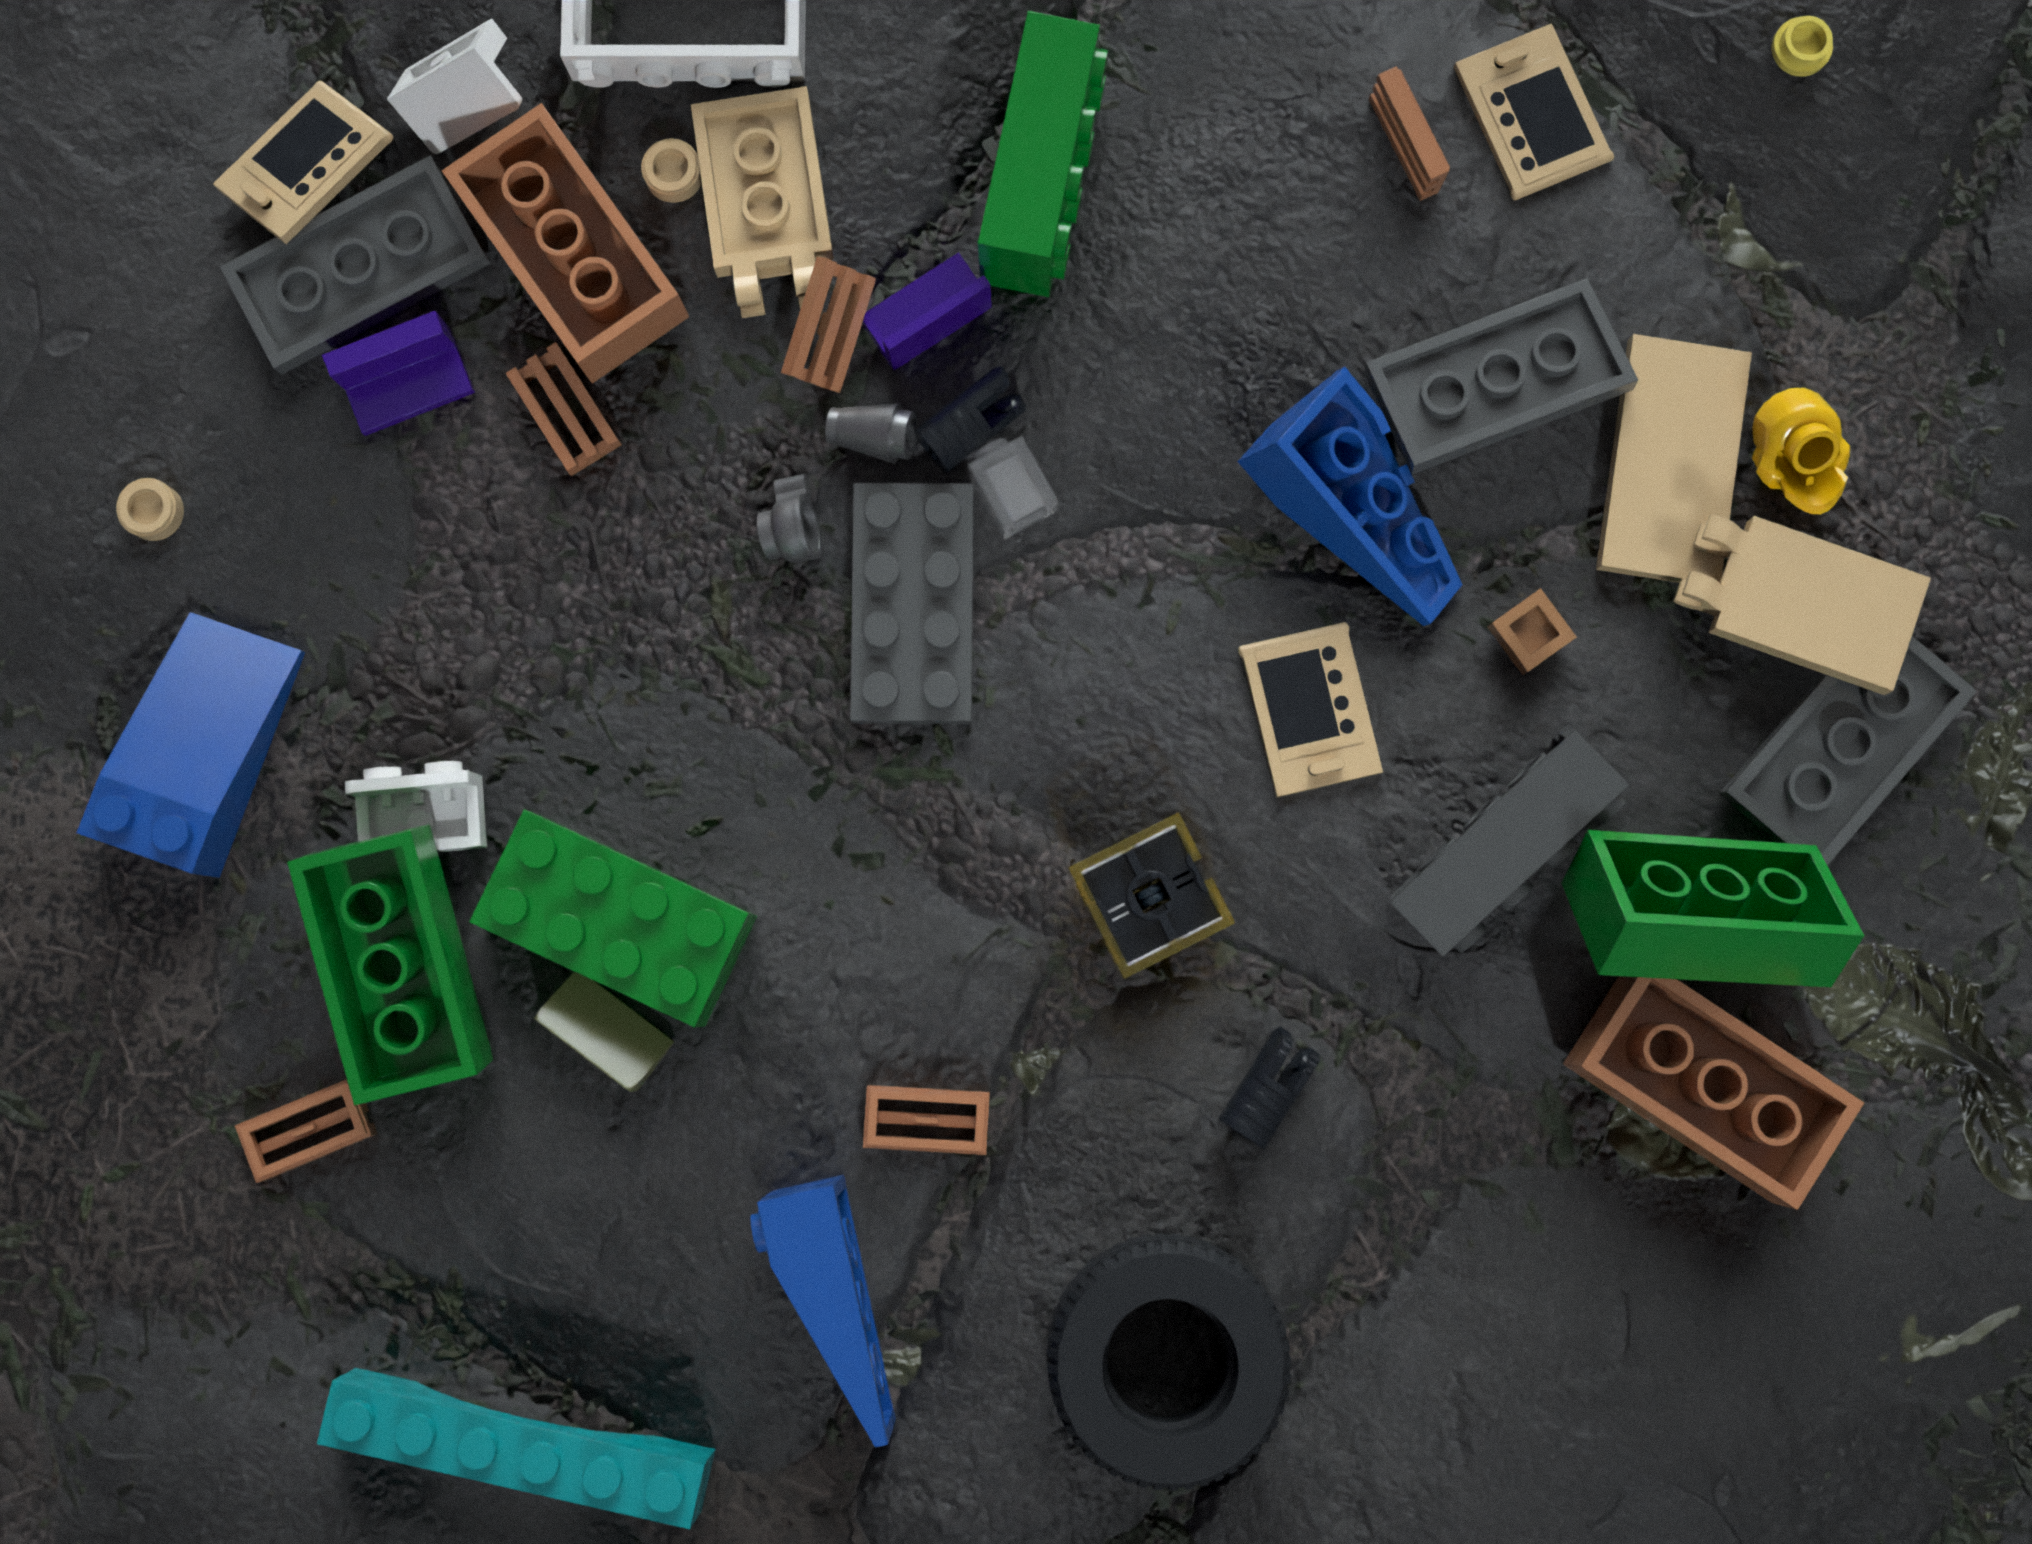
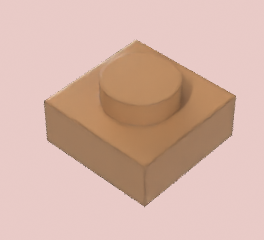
(1531, 631)

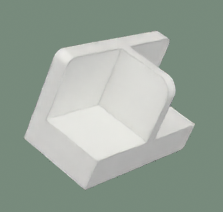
(456, 89)

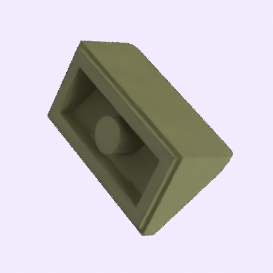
(604, 1031)

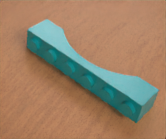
(587, 1467)

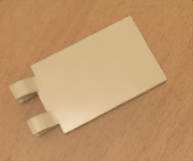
(762, 191)
(1807, 601)

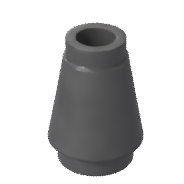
(874, 430)

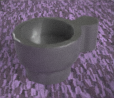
(792, 524)

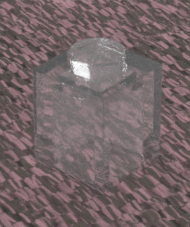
(1011, 485)

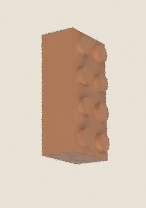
(566, 243)
(1715, 1086)

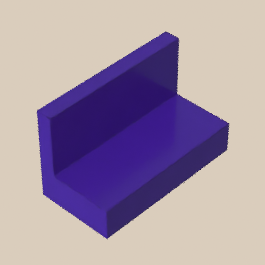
(927, 310)
(400, 372)

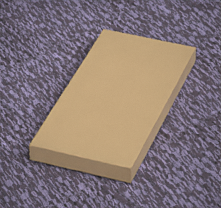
(1672, 457)

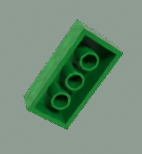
(1042, 154)
(1710, 909)
(613, 919)
(391, 964)

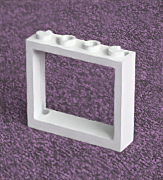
(662, 64)

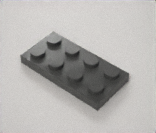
(355, 265)
(1500, 376)
(912, 603)
(1845, 752)

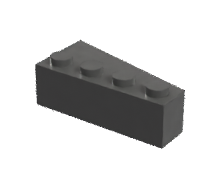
(1510, 842)

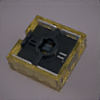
(1180, 902)

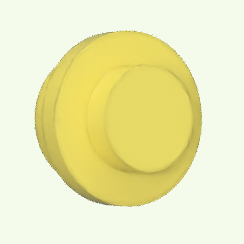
(1802, 46)

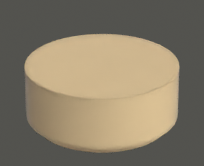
(671, 170)
(150, 509)

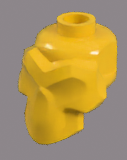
(1801, 449)

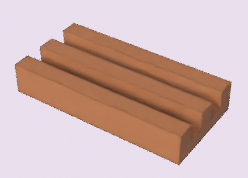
(1409, 133)
(837, 327)
(538, 369)
(873, 1116)
(254, 1151)

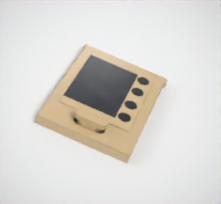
(1533, 112)
(303, 161)
(1311, 709)

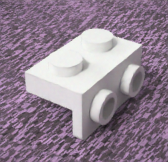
(441, 797)

